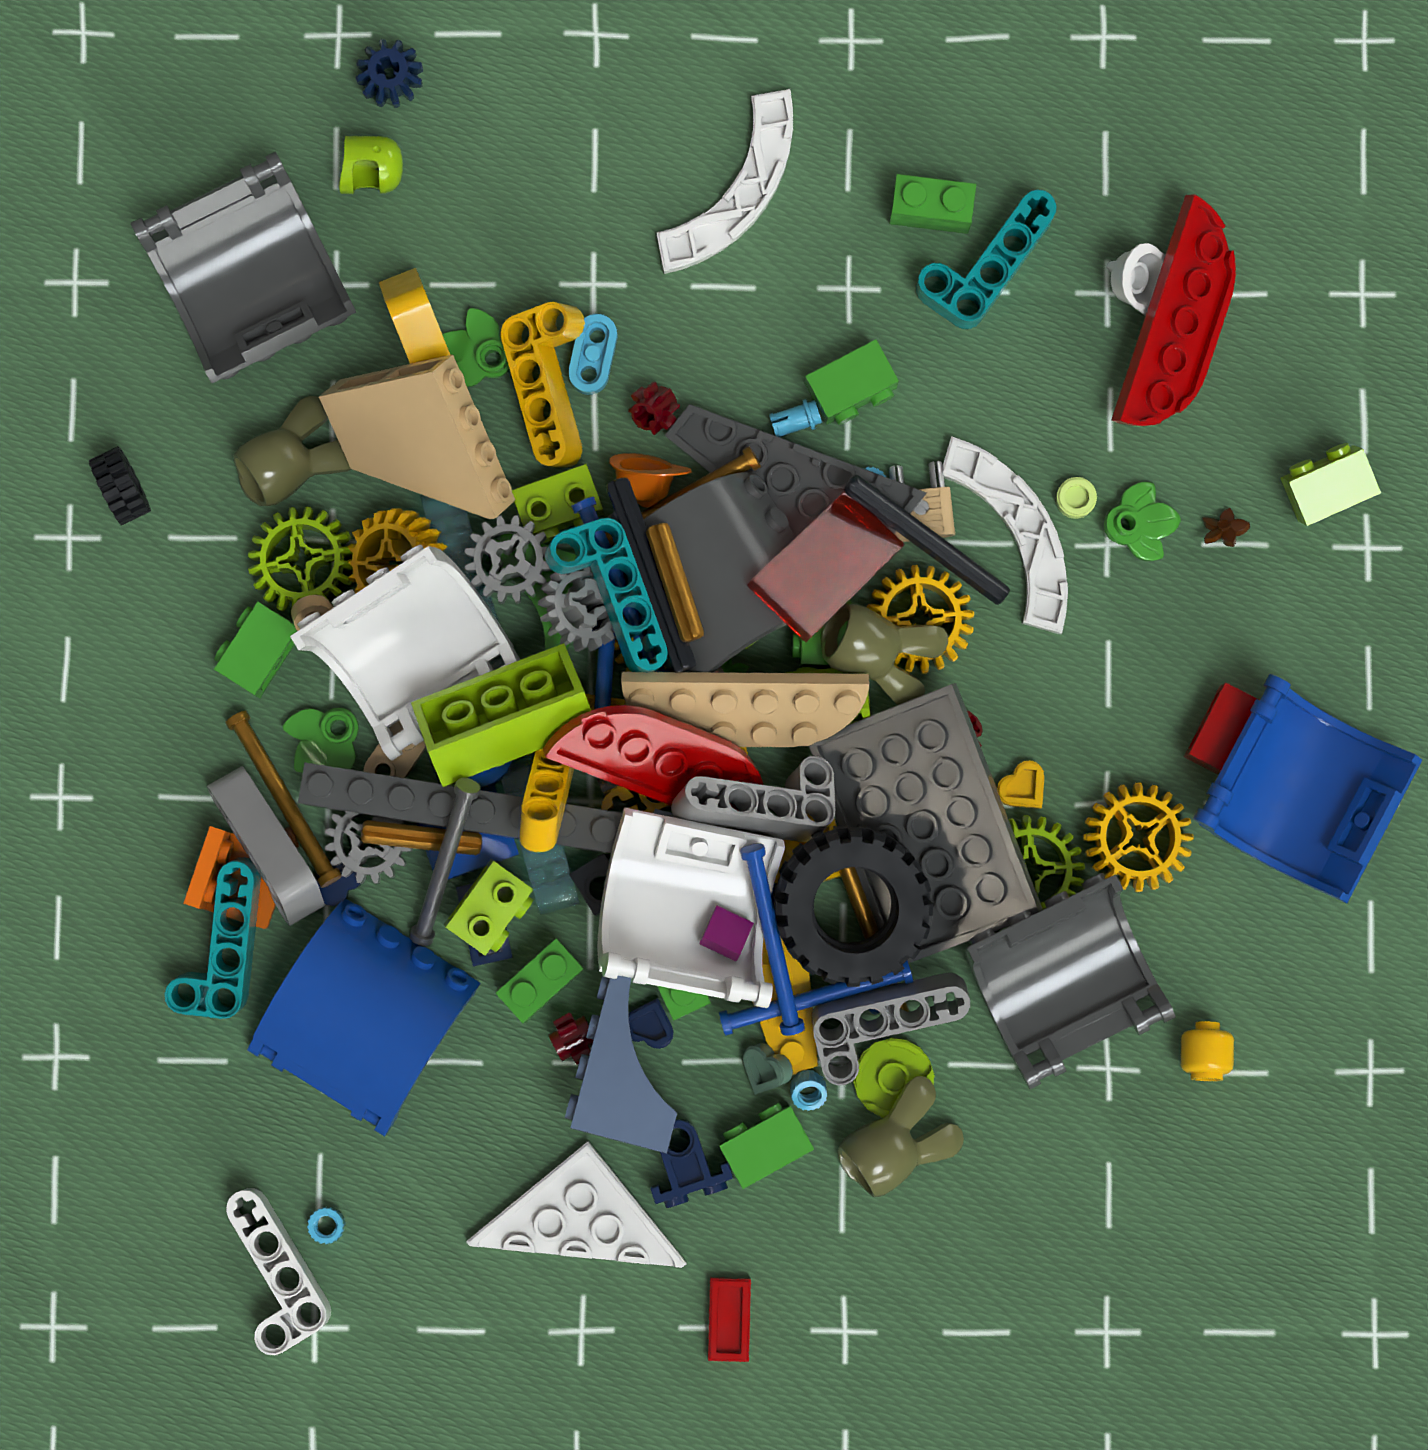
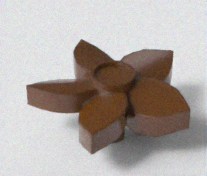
(1226, 528)

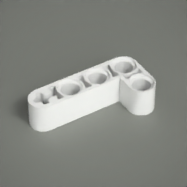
(270, 1267)

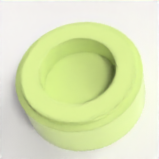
(1076, 497)

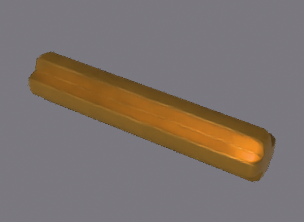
(675, 582)
(416, 837)

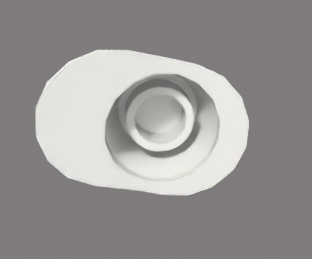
(1136, 275)

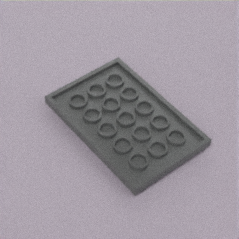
(930, 788)

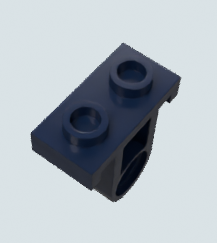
(689, 1171)

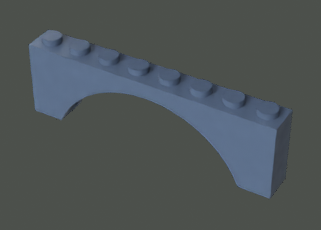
(615, 1092)

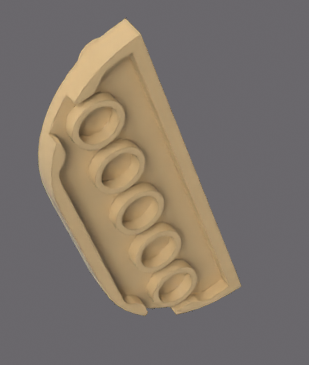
(753, 706)

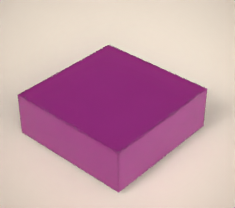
(726, 933)

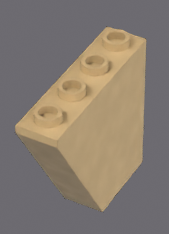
(420, 433)

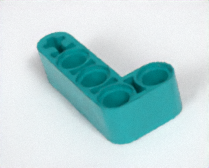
(995, 257)
(614, 598)
(224, 936)

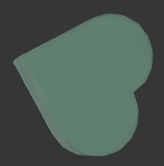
(766, 1068)

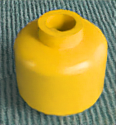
(1207, 1052)

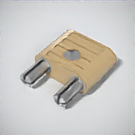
(936, 507)

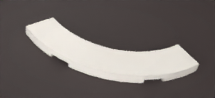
(745, 197)
(1026, 521)

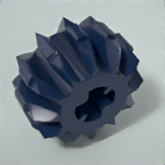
(404, 71)

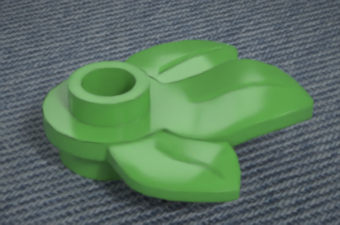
(473, 346)
(1147, 522)
(317, 740)

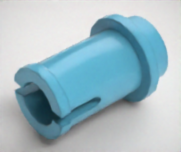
(796, 418)

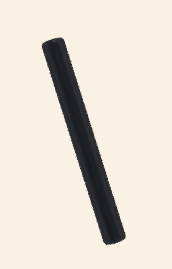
(631, 519)
(926, 539)

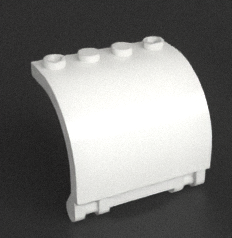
(406, 640)
(661, 895)

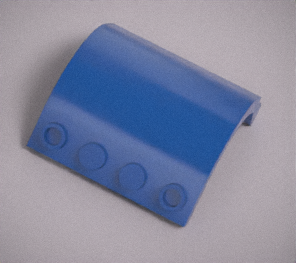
(1306, 792)
(362, 1014)

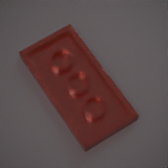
(825, 566)

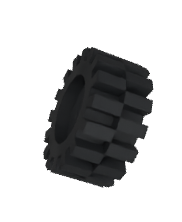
(119, 485)

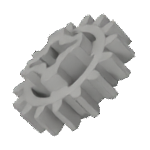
(494, 549)
(577, 611)
(357, 855)

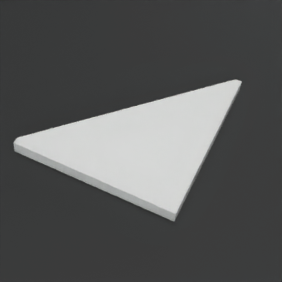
(582, 1214)

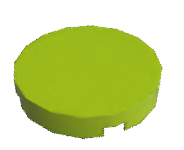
(886, 1070)

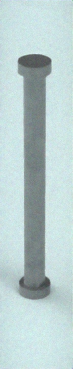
(465, 791)

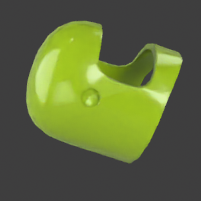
(365, 155)

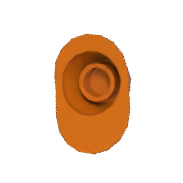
(648, 475)

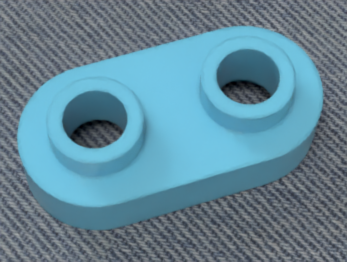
(593, 355)

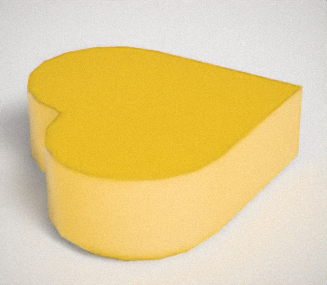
(1023, 787)

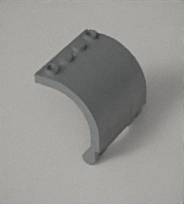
(245, 269)
(723, 540)
(1065, 978)

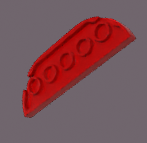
(1180, 319)
(647, 751)

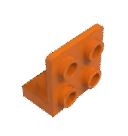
(219, 849)

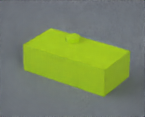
(500, 714)

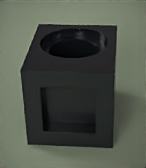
(586, 875)

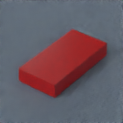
(729, 1319)

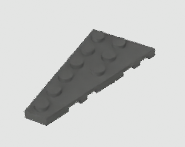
(796, 477)

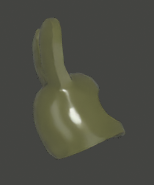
(277, 461)
(873, 645)
(885, 1153)

